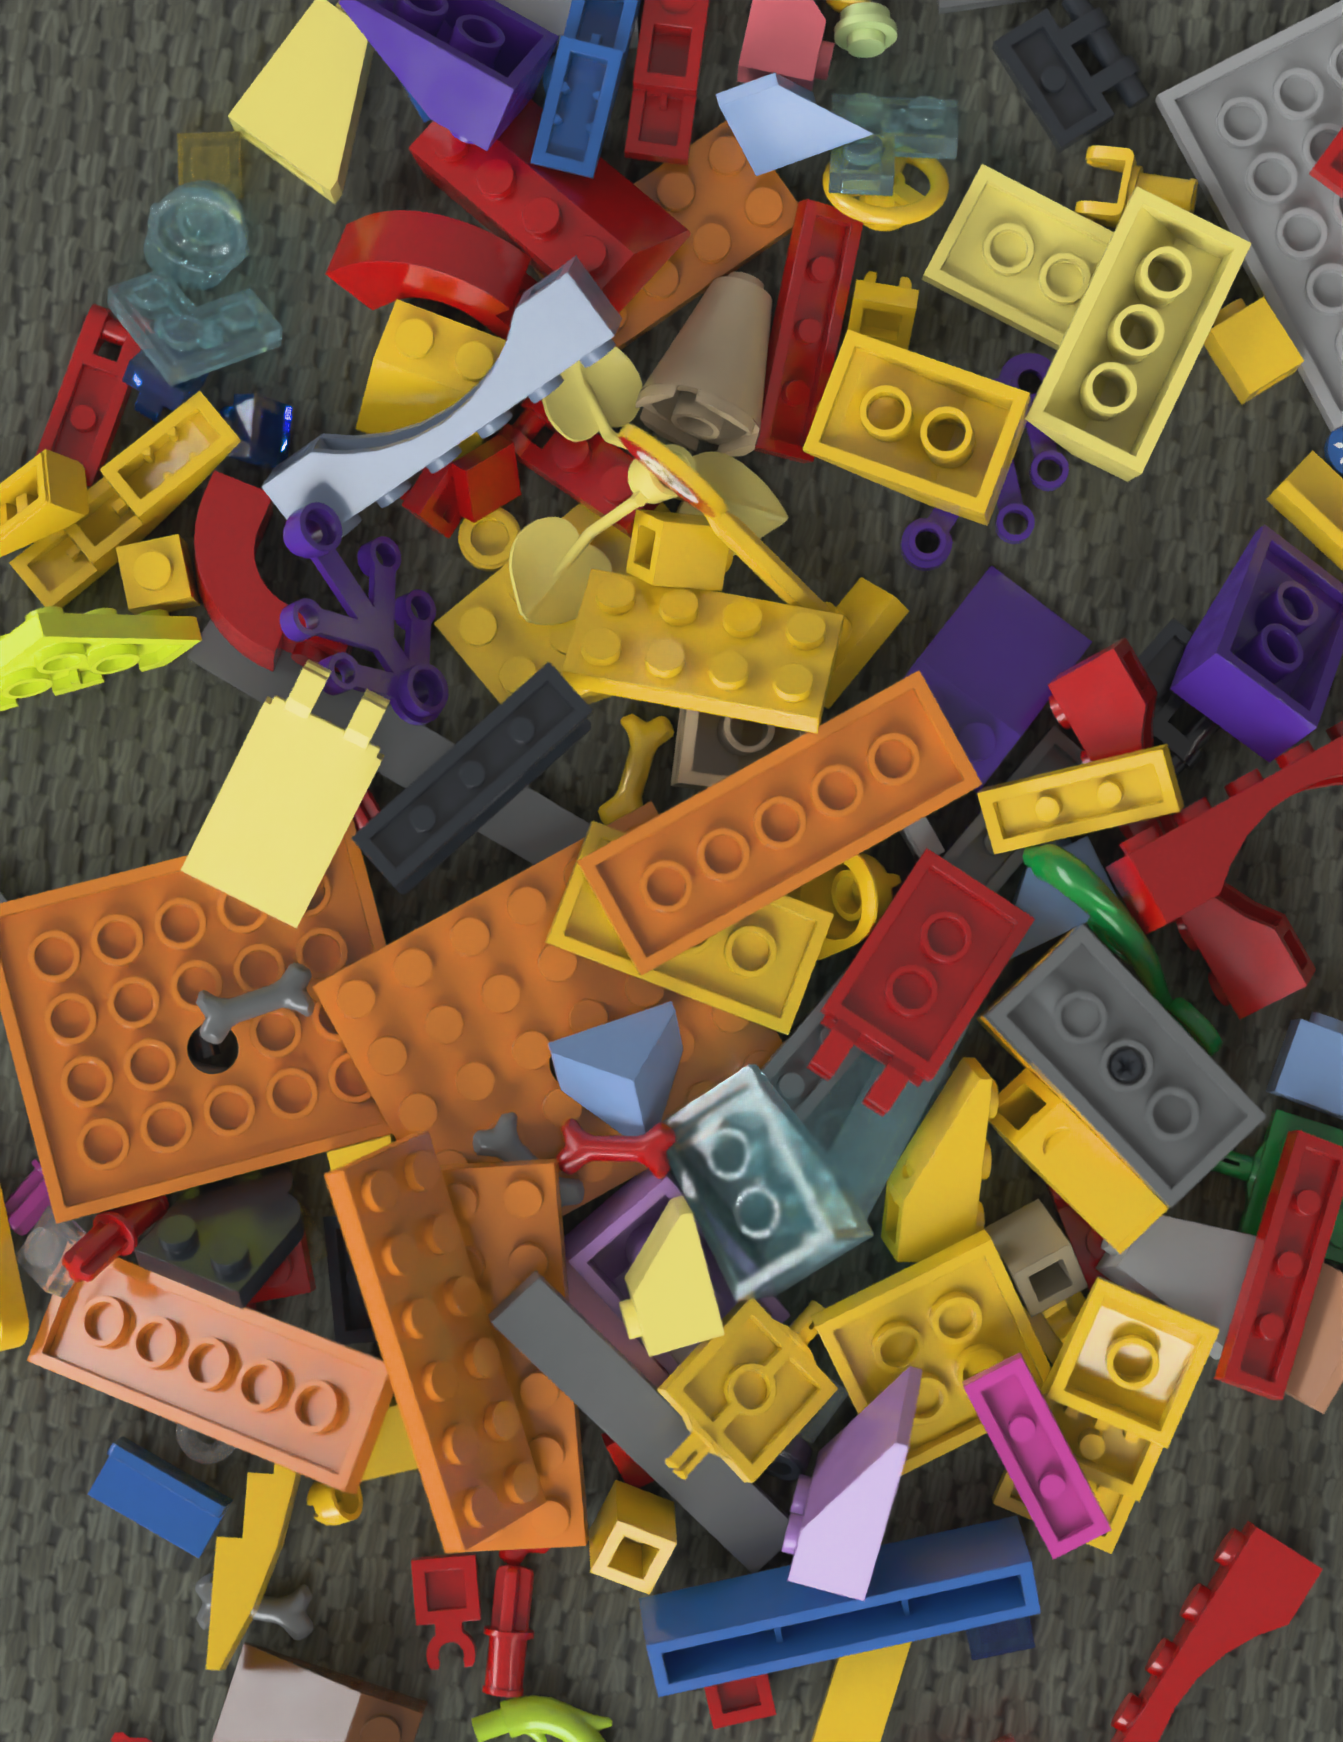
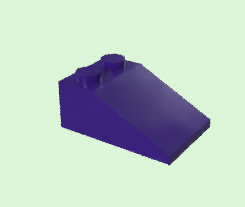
(459, 59)
(1266, 647)
(996, 666)

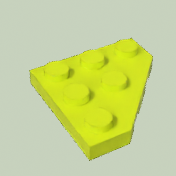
(79, 648)

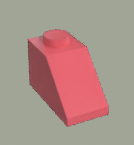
(785, 40)

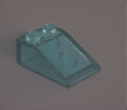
(761, 1187)

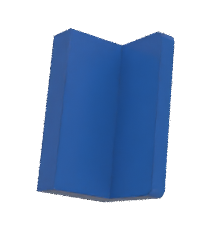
(160, 1496)

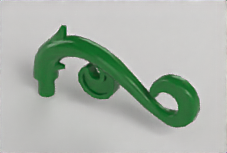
(1118, 932)

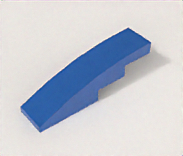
(584, 85)

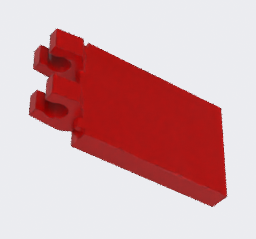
(919, 978)

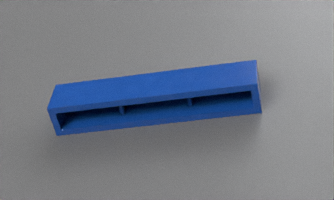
(773, 1624)

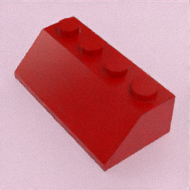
(554, 213)

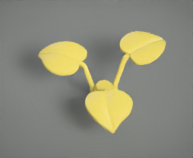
(549, 557)

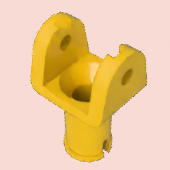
(1174, 190)

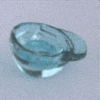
(197, 234)

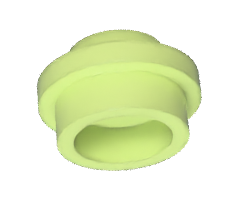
(865, 29)

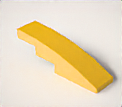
(129, 501)
(247, 1563)

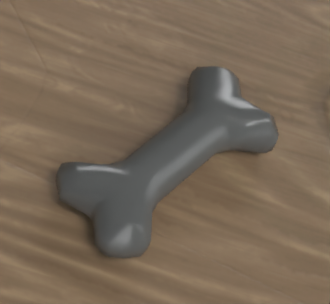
(224, 1013)
(506, 1145)
(286, 1611)

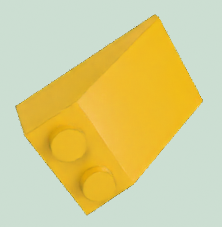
(919, 426)

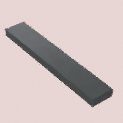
(637, 1418)

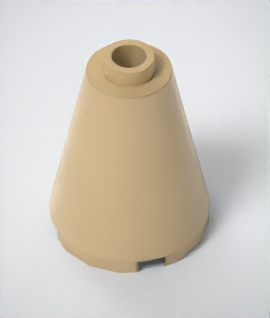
(714, 370)

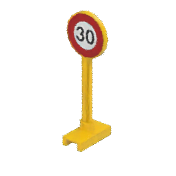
(867, 609)

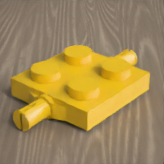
(747, 1391)

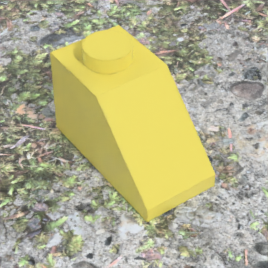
(671, 1286)

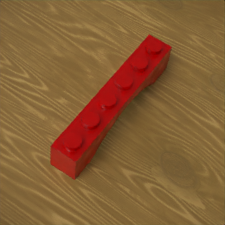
(1190, 864)
(1246, 944)
(1249, 1595)

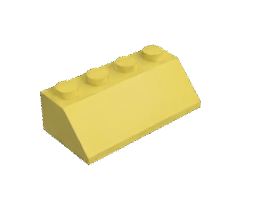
(1136, 334)

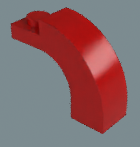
(432, 259)
(235, 597)

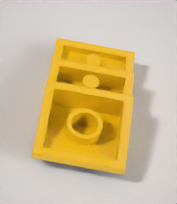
(1120, 1395)

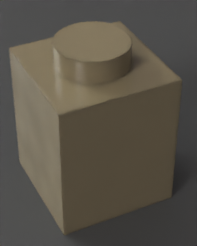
(1036, 1257)

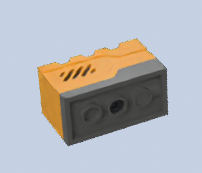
(1121, 1064)

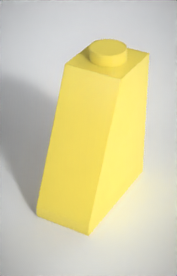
(310, 99)

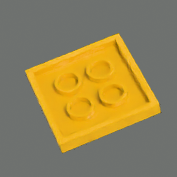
(939, 1316)

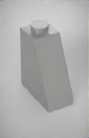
(1185, 1268)

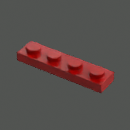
(806, 326)
(1284, 1267)

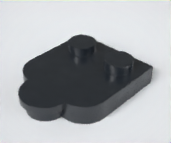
(227, 1234)

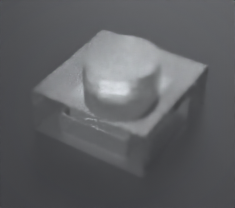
(44, 1250)

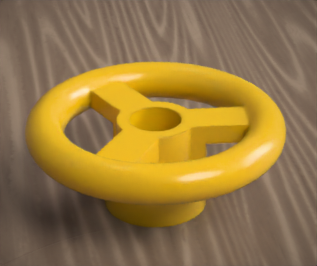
(905, 205)

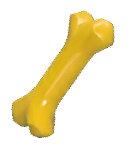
(644, 741)

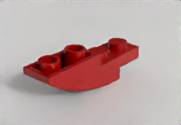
(666, 80)

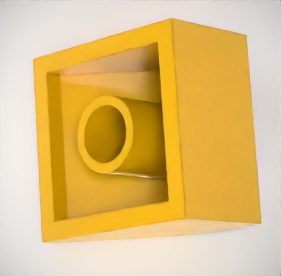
(423, 369)

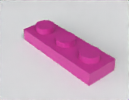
(1036, 1455)

